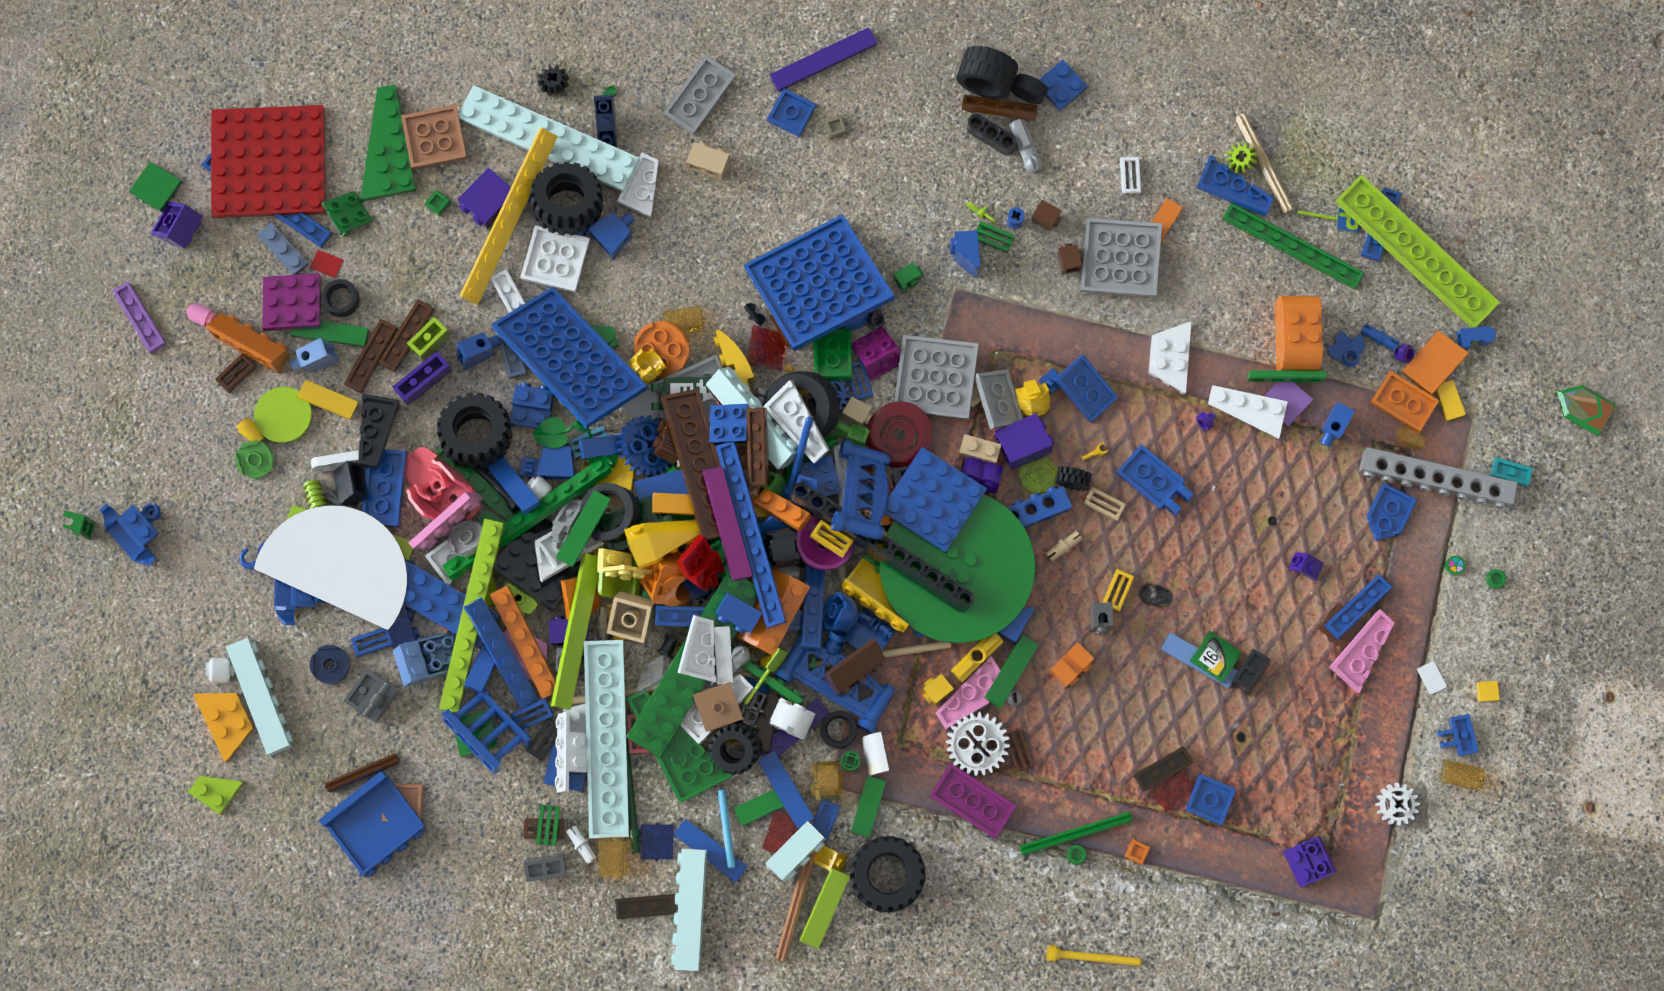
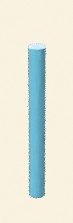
(726, 829)

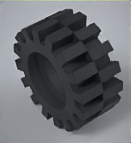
(1073, 478)

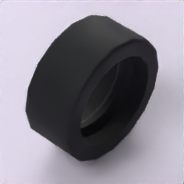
(1029, 89)
(340, 283)
(853, 729)

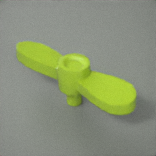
(981, 212)

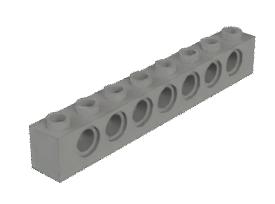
(1505, 488)

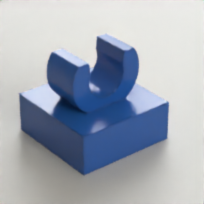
(1049, 378)
(529, 467)

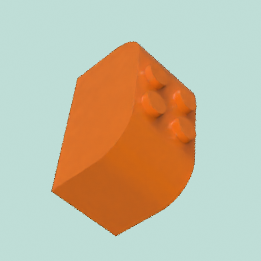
(1298, 333)

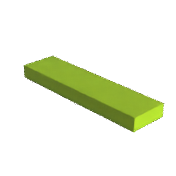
(824, 908)

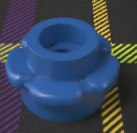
(156, 512)

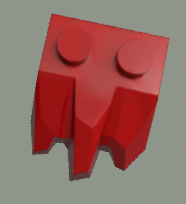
(701, 564)

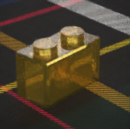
(612, 857)

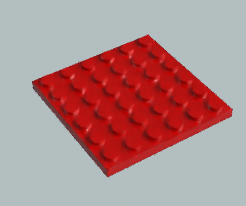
(268, 161)

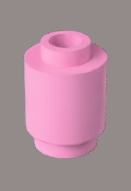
(200, 314)

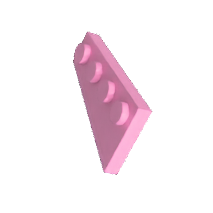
(1358, 657)
(969, 696)

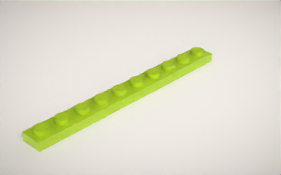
(467, 634)

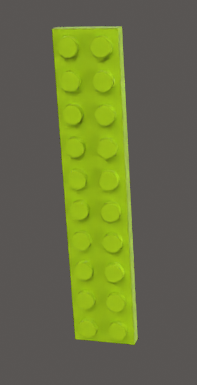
(1417, 252)

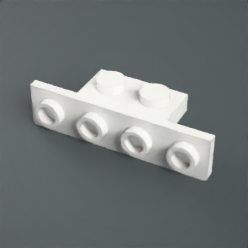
(570, 752)

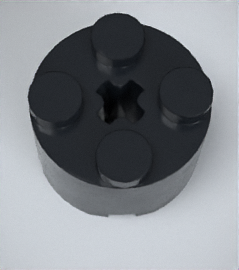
(781, 547)

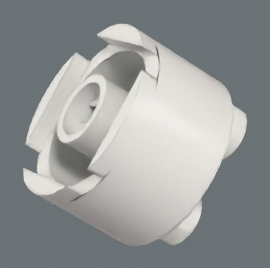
(792, 718)

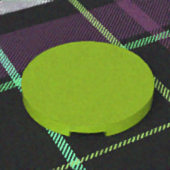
(282, 415)

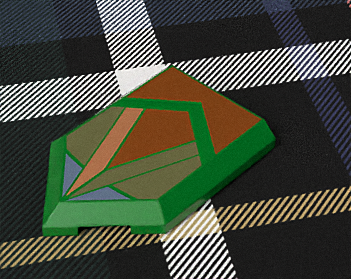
(1585, 408)

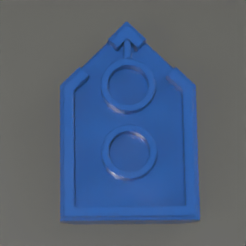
(1389, 512)

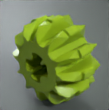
(1247, 160)

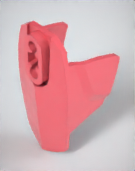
(434, 484)

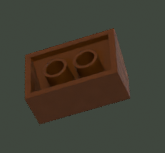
(855, 667)

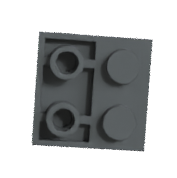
(371, 696)

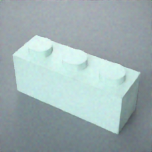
(796, 852)

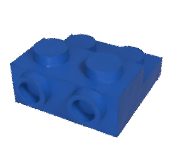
(531, 405)

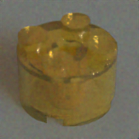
(826, 780)

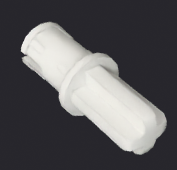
(581, 844)

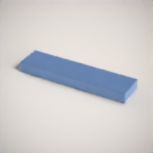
(1184, 652)

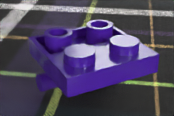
(1309, 861)

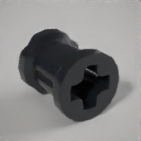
(668, 646)

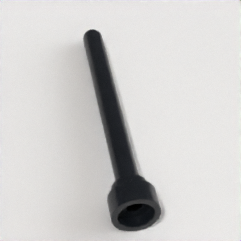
(498, 488)

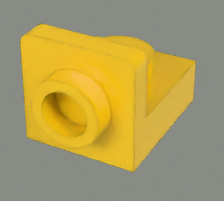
(830, 858)

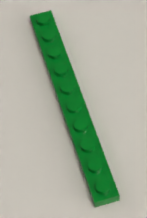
(548, 504)
(776, 685)

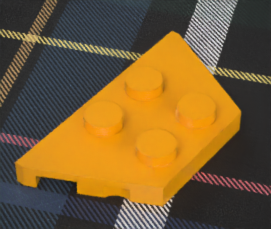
(225, 720)

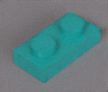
(1511, 471)

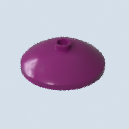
(814, 555)

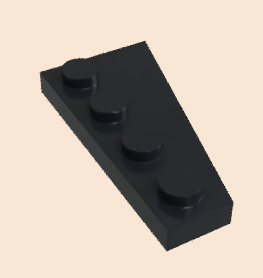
(376, 424)

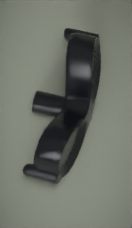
(758, 318)

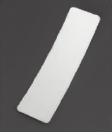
(723, 654)

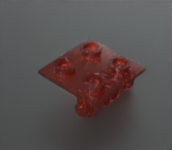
(766, 348)

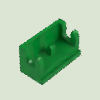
(81, 525)

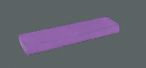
(139, 317)

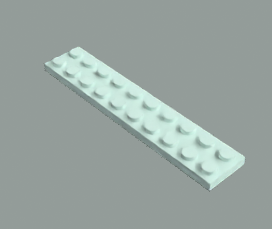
(521, 125)
(606, 739)

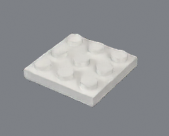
(555, 259)

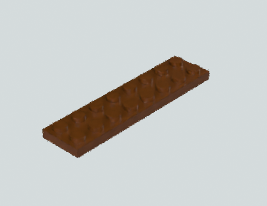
(694, 452)

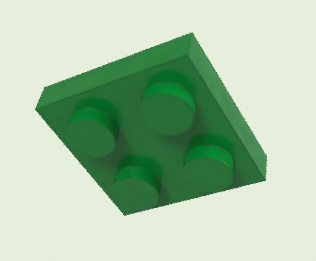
(480, 733)

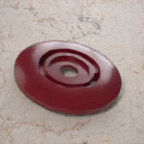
(901, 416)

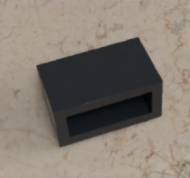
(350, 483)

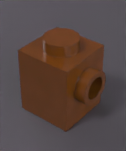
(1047, 215)
(1069, 258)

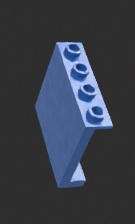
(360, 828)

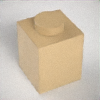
(857, 412)

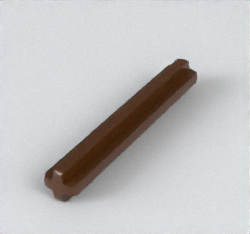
(362, 772)

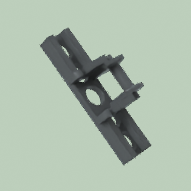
(745, 720)

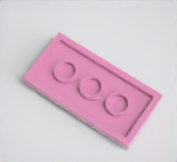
(442, 524)

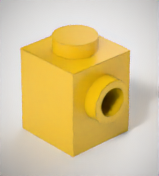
(936, 689)

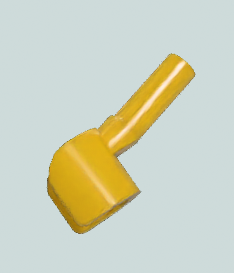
(1097, 451)

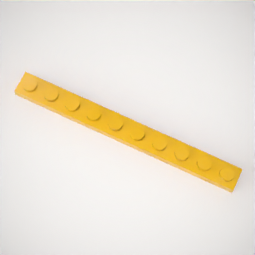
(508, 216)

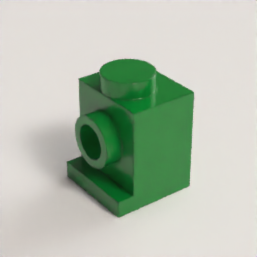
(908, 277)

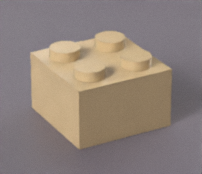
(631, 617)

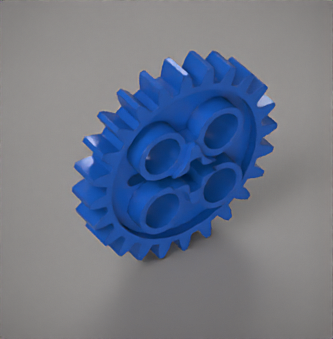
(644, 444)

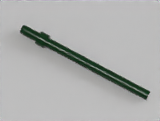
(634, 832)

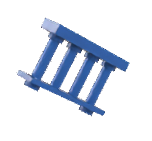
(479, 747)

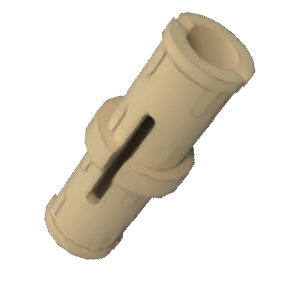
(1063, 546)

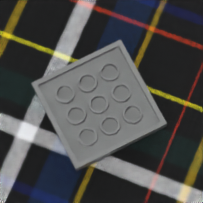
(1121, 257)
(937, 375)

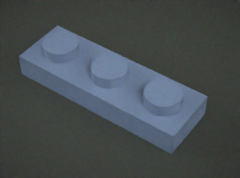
(282, 249)

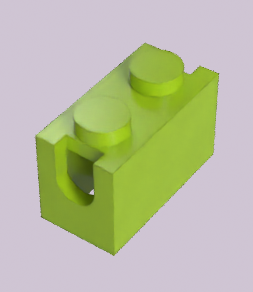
(428, 339)

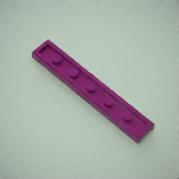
(727, 524)

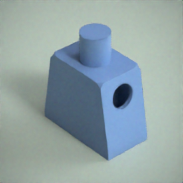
(315, 356)

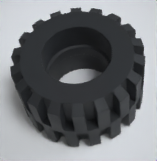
(727, 762)

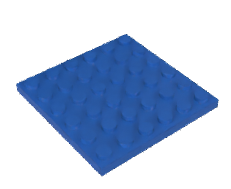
(818, 282)

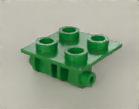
(347, 212)

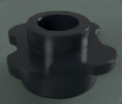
(880, 319)

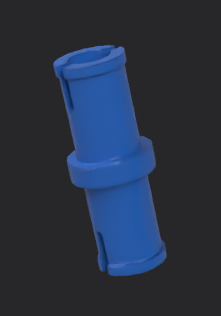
(1379, 337)

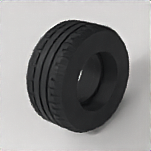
(823, 392)

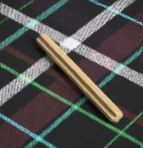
(1264, 163)

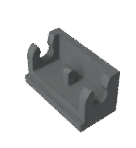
(545, 867)

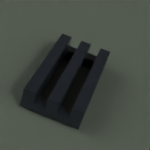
(536, 754)

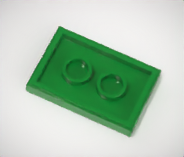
(834, 355)

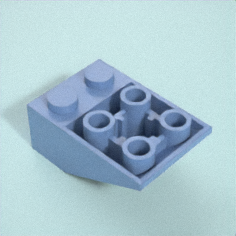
(424, 658)

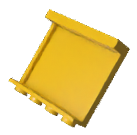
(867, 586)

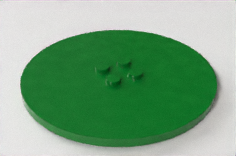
(986, 557)

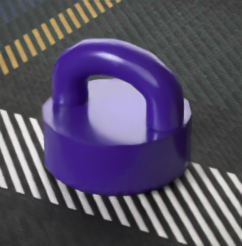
(1404, 353)
(1205, 420)

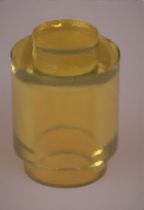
(1410, 438)

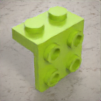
(610, 587)

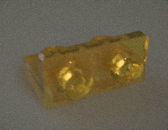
(687, 319)

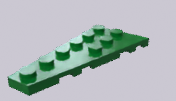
(387, 158)
(683, 760)

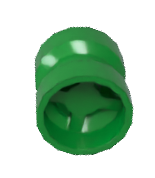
(848, 763)

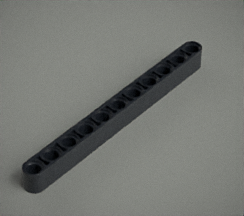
(887, 555)

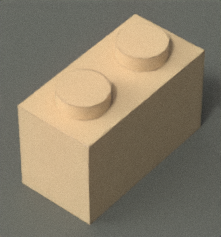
(708, 160)
(979, 449)

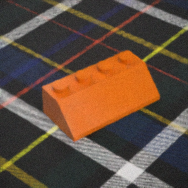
(249, 342)
(791, 596)

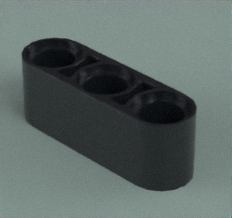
(988, 126)

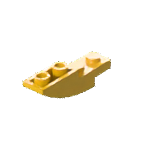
(733, 357)

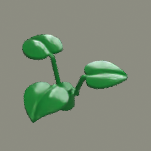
(553, 435)

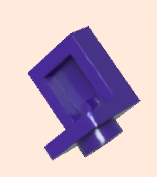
(1306, 565)

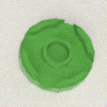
(254, 459)

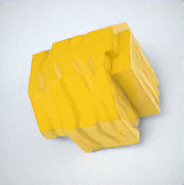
(647, 365)
(1033, 398)

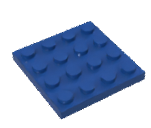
(933, 500)

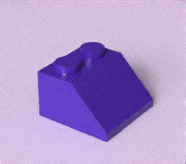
(177, 224)

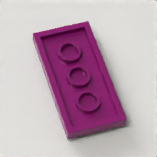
(972, 801)

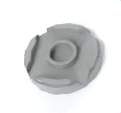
(465, 538)

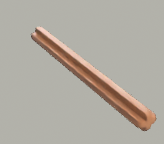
(794, 910)

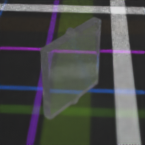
(651, 674)

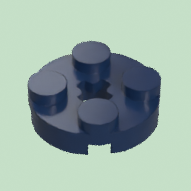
(322, 656)

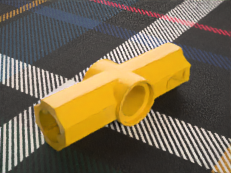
(968, 665)

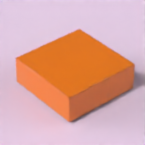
(1137, 852)

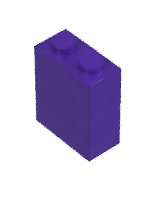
(484, 198)
(1024, 441)

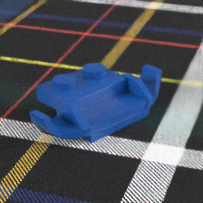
(131, 532)
(287, 599)

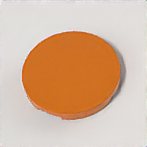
(668, 342)

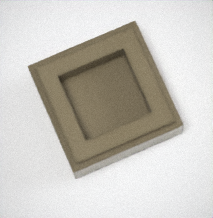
(835, 127)

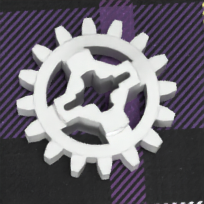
(1391, 802)

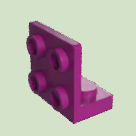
(877, 352)

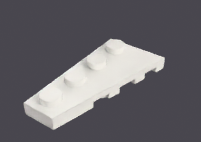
(1259, 411)

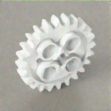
(991, 732)

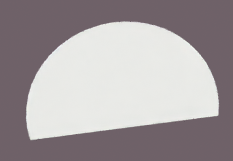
(341, 560)

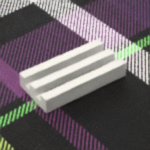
(1130, 191)

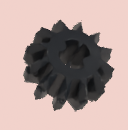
(555, 74)

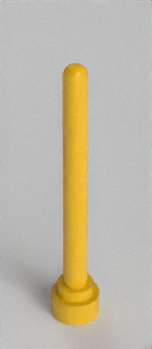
(1055, 953)

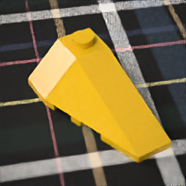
(653, 540)

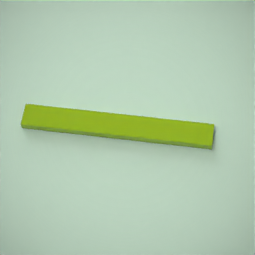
(576, 632)

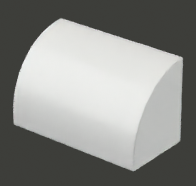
(875, 754)

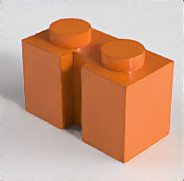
(1071, 665)

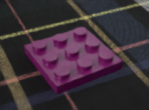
(291, 302)

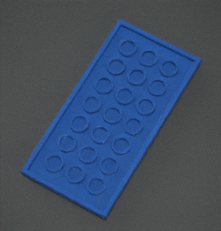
(569, 357)

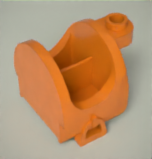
(665, 581)

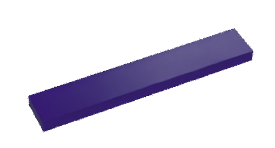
(823, 59)

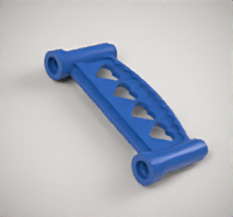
(850, 519)
(867, 710)

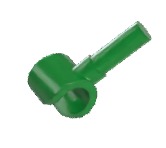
(876, 564)

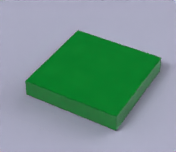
(155, 186)

